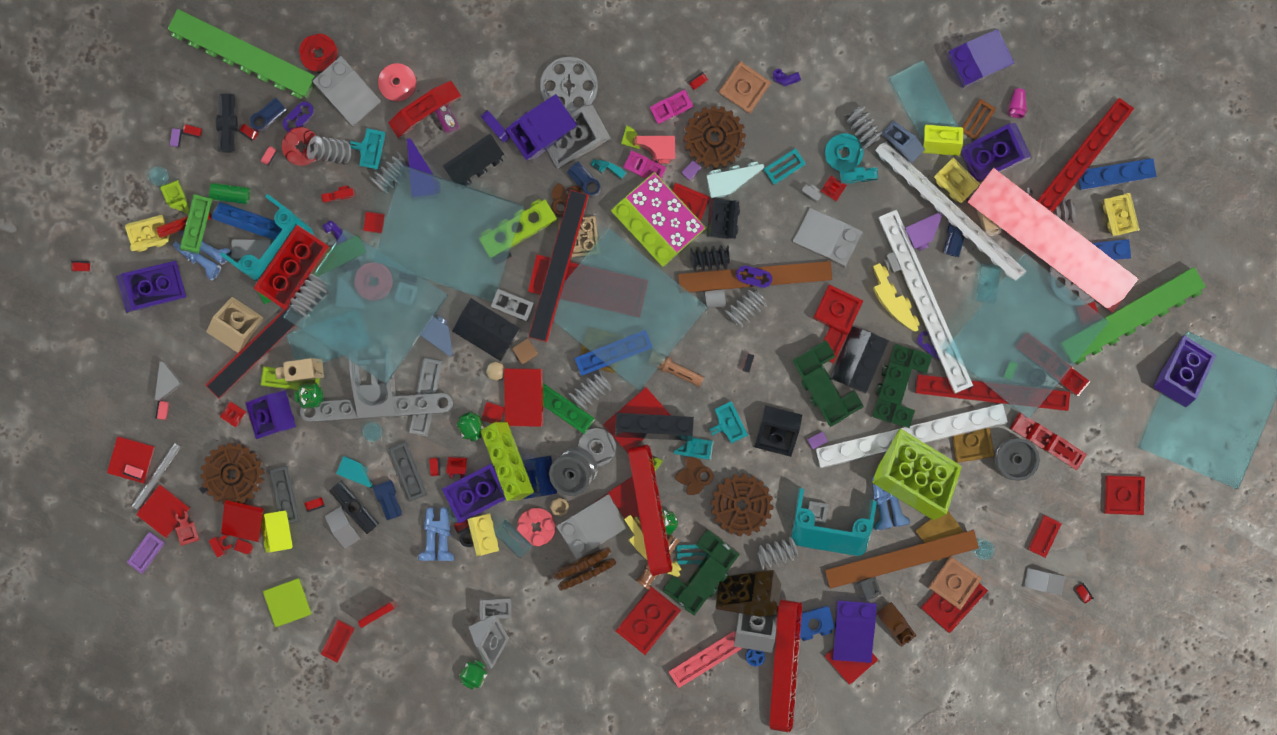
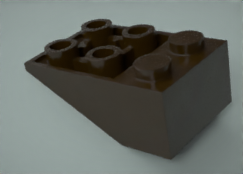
(750, 593)

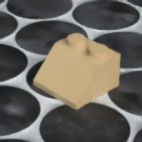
(234, 324)

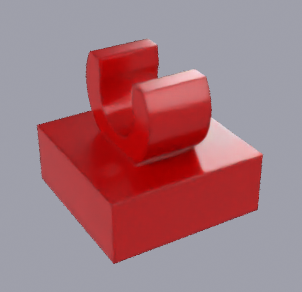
(833, 188)
(233, 414)
(456, 465)
(218, 546)

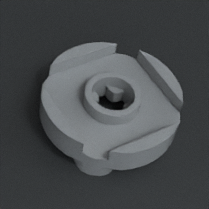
(601, 437)

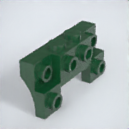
(894, 384)
(822, 387)
(707, 575)

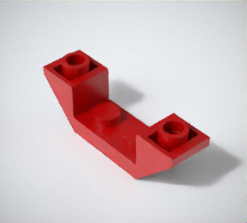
(423, 107)

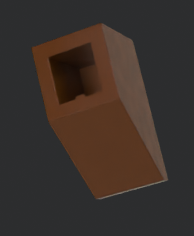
(896, 624)

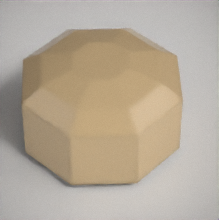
(495, 371)
(559, 506)

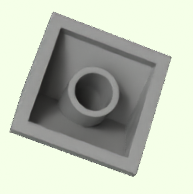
(489, 639)

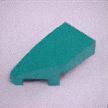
(601, 166)
(696, 448)
(354, 471)

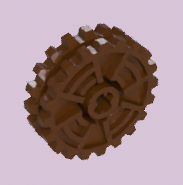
(699, 136)
(247, 473)
(753, 495)
(584, 568)

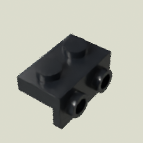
(723, 218)

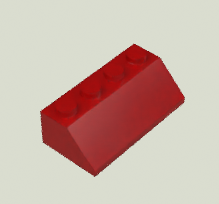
(291, 267)

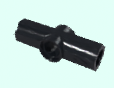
(226, 123)
(345, 498)

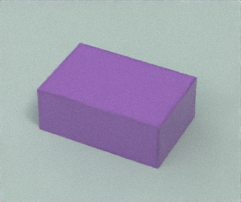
(691, 170)
(817, 440)

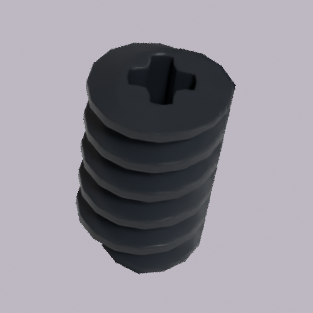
(710, 258)

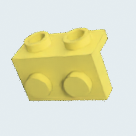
(956, 181)
(1121, 215)
(144, 235)
(483, 534)

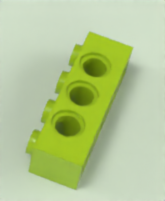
(546, 218)
(507, 461)

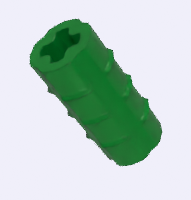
(229, 193)

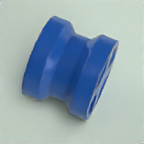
(757, 658)

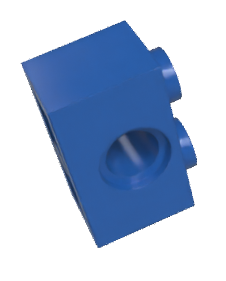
(825, 621)

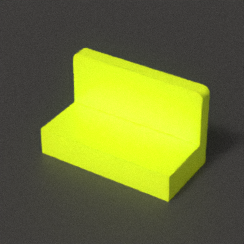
(943, 140)
(276, 532)

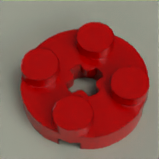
(315, 42)
(292, 139)

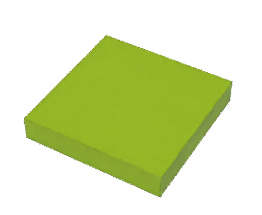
(287, 602)

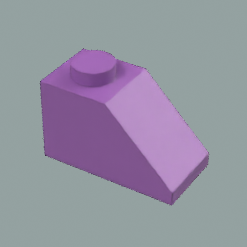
(923, 231)

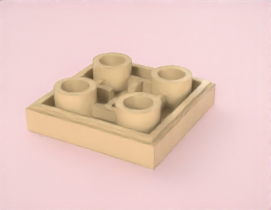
(586, 238)

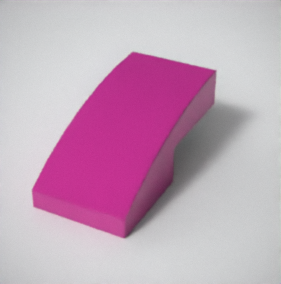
(671, 106)
(643, 166)

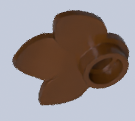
(560, 196)
(691, 475)

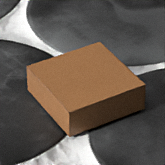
(525, 351)

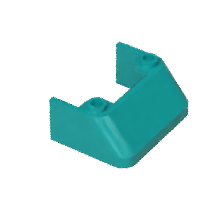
(287, 222)
(827, 539)

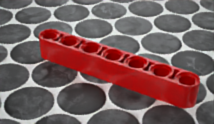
(650, 510)
(785, 665)

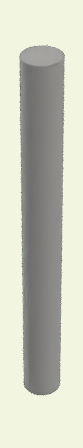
(156, 476)

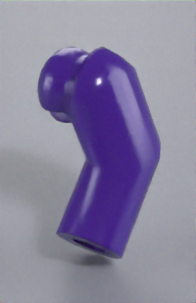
(784, 79)
(331, 226)

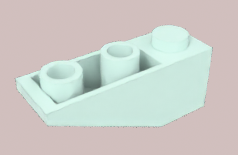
(726, 183)

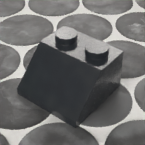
(778, 431)

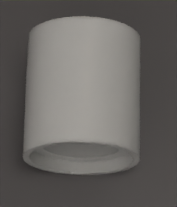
(715, 298)

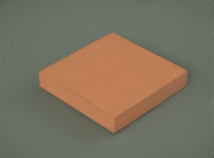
(744, 87)
(955, 582)

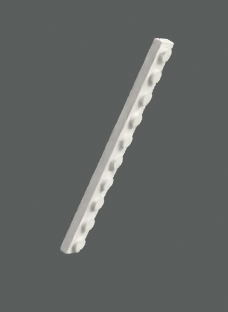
(950, 210)
(924, 299)
(925, 432)

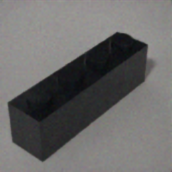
(654, 426)

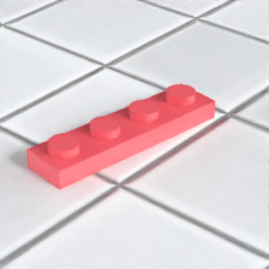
(704, 660)

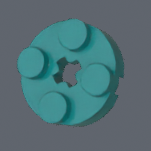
(853, 147)
(858, 175)

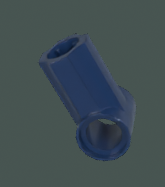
(269, 113)
(583, 179)
(954, 241)
(386, 495)

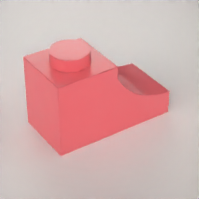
(660, 147)

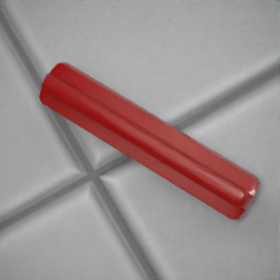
(174, 226)

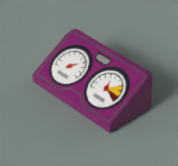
(447, 119)

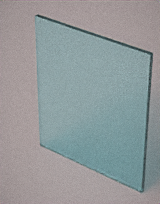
(449, 232)
(370, 307)
(625, 309)
(1026, 337)
(1223, 423)

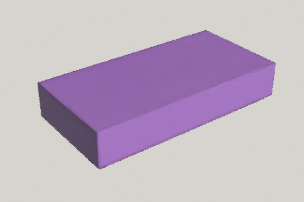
(146, 552)

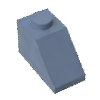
(903, 141)
(439, 335)

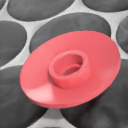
(403, 89)

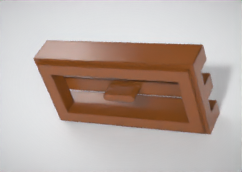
(969, 133)

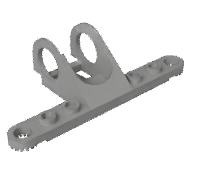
(376, 402)

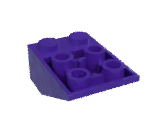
(541, 127)

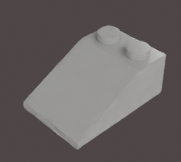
(346, 91)
(582, 139)
(827, 237)
(592, 526)
(755, 632)

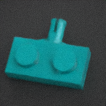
(370, 148)
(729, 423)

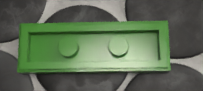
(196, 224)

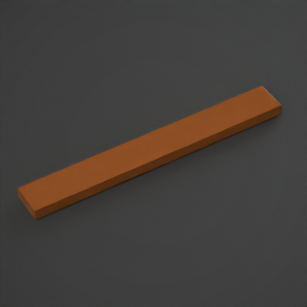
(780, 275)
(902, 559)

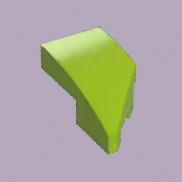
(175, 196)

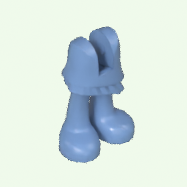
(212, 269)
(885, 522)
(442, 528)

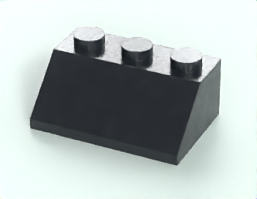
(474, 161)
(486, 329)
(859, 359)

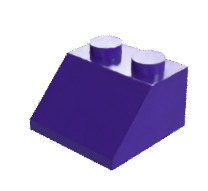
(270, 414)

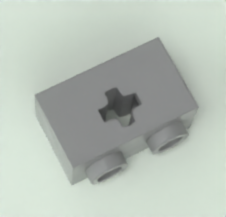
(512, 305)

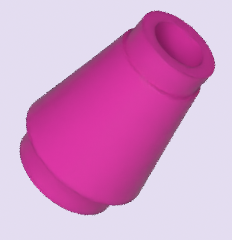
(1018, 104)

